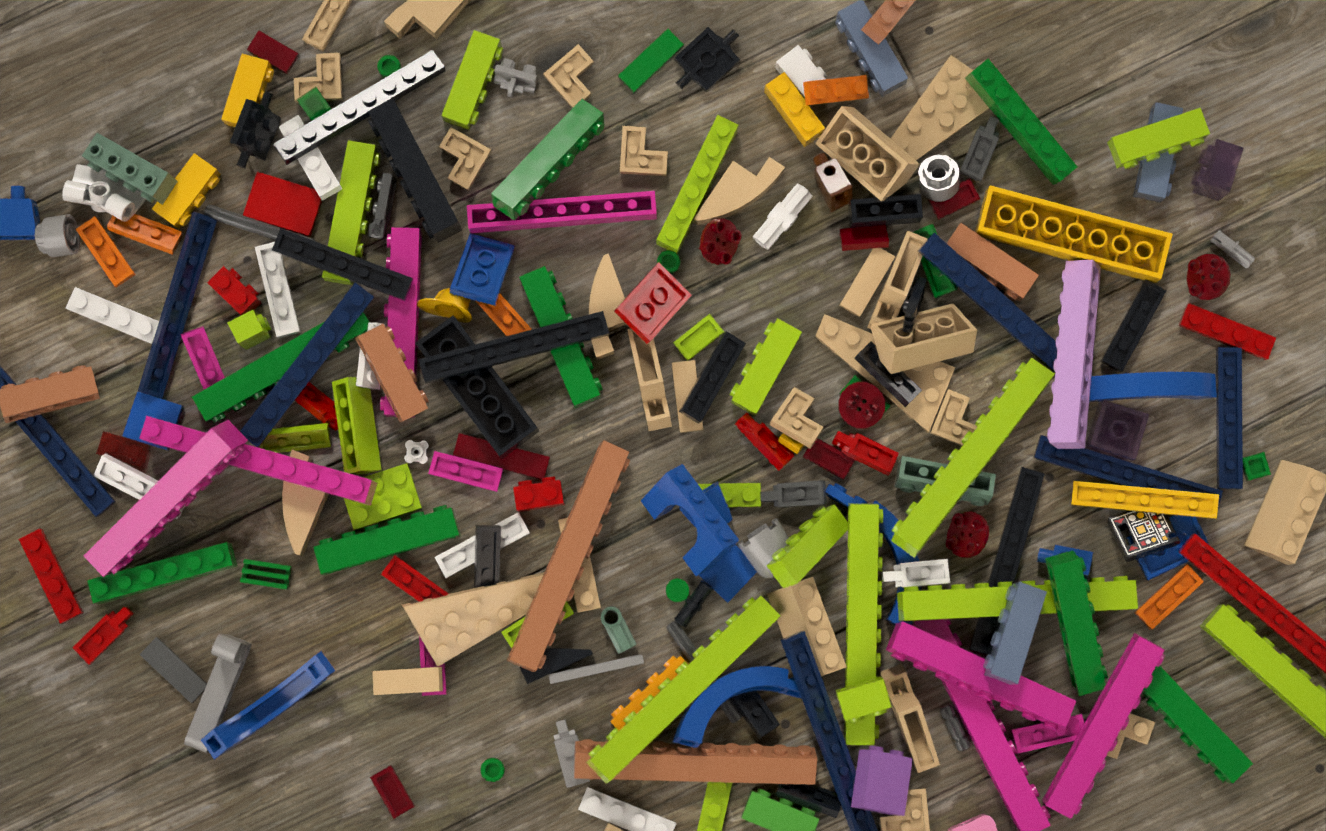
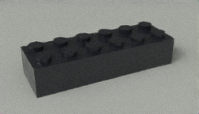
(412, 166)
(481, 393)

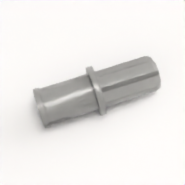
(1232, 249)

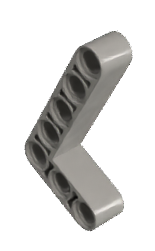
(231, 659)

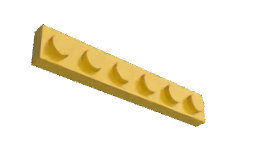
(1145, 499)

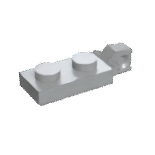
(565, 749)

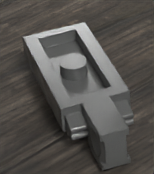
(980, 150)
(383, 208)
(796, 494)

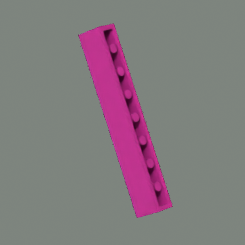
(566, 212)
(404, 315)
(968, 671)
(1103, 726)

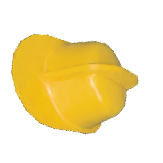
(447, 305)

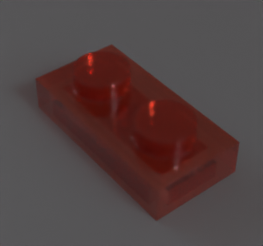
(123, 449)

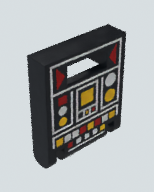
(1148, 530)

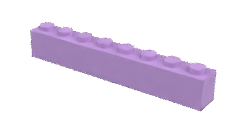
(1074, 354)

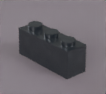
(891, 211)

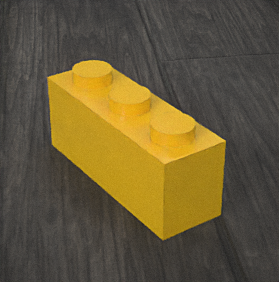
(249, 84)
(794, 109)
(189, 192)

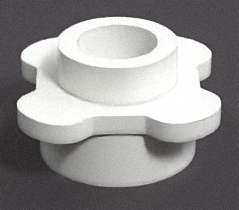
(421, 447)

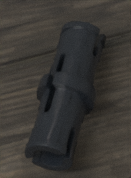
(693, 603)

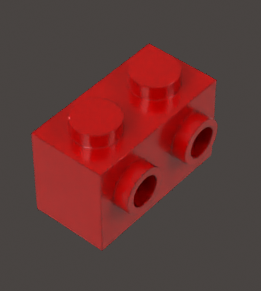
(230, 288)
(538, 495)

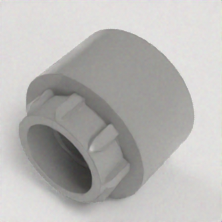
(939, 188)
(58, 236)

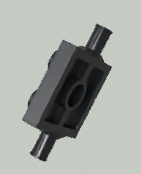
(707, 59)
(255, 130)

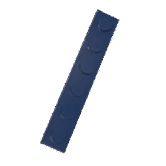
(1229, 418)

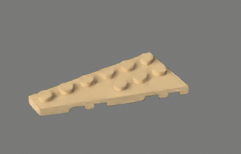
(940, 111)
(932, 378)
(469, 616)

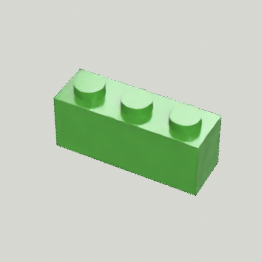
(777, 814)

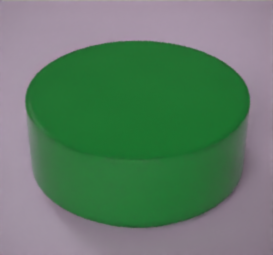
(387, 65)
(669, 260)
(677, 590)
(492, 769)

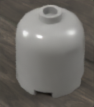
(762, 545)

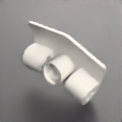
(101, 193)

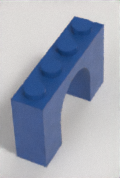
(713, 532)

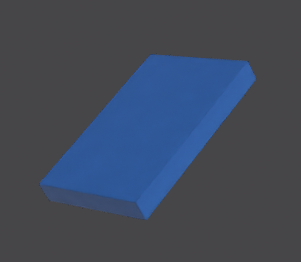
(482, 269)
(1167, 559)

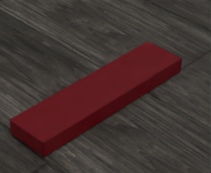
(518, 461)

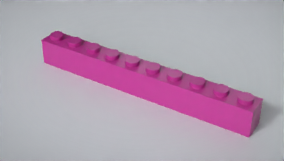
(267, 463)
(992, 745)

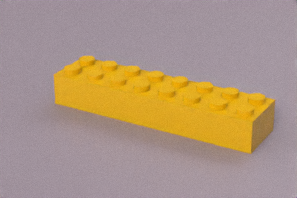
(1073, 234)

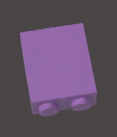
(882, 781)

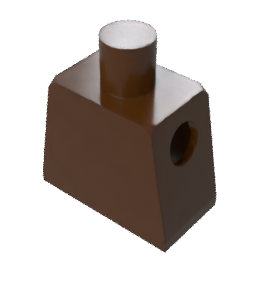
(832, 182)

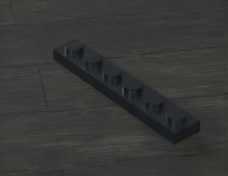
(342, 264)

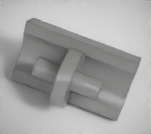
(515, 80)

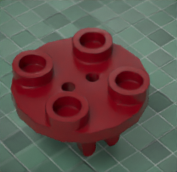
(725, 233)
(1206, 266)
(870, 411)
(970, 524)

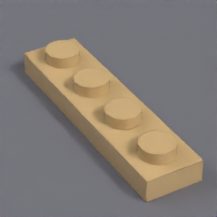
(585, 589)

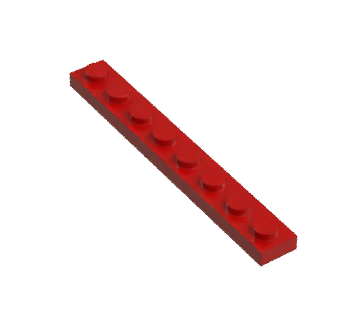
(1255, 600)

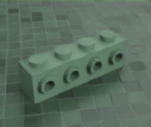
(129, 168)
(916, 473)

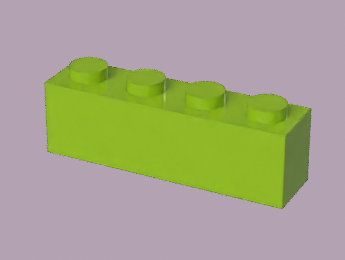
(472, 79)
(1159, 138)
(766, 366)
(356, 427)
(808, 545)

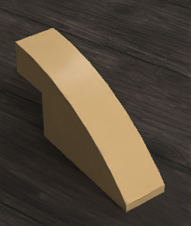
(429, 14)
(738, 191)
(899, 279)
(605, 297)
(650, 382)
(301, 510)
(910, 718)

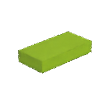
(698, 337)

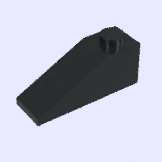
(555, 660)

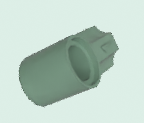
(618, 631)

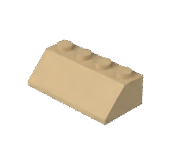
(867, 153)
(935, 337)
(1287, 512)
(803, 610)

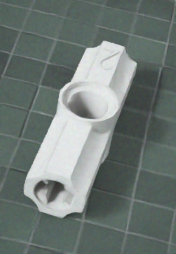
(782, 216)

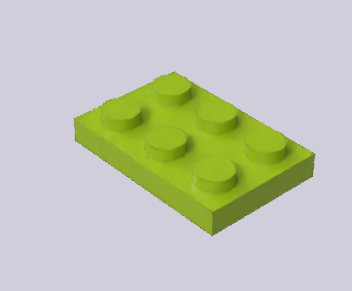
(392, 498)

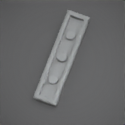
(596, 668)

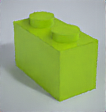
(250, 329)
(863, 699)

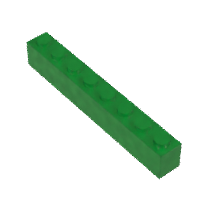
(262, 374)

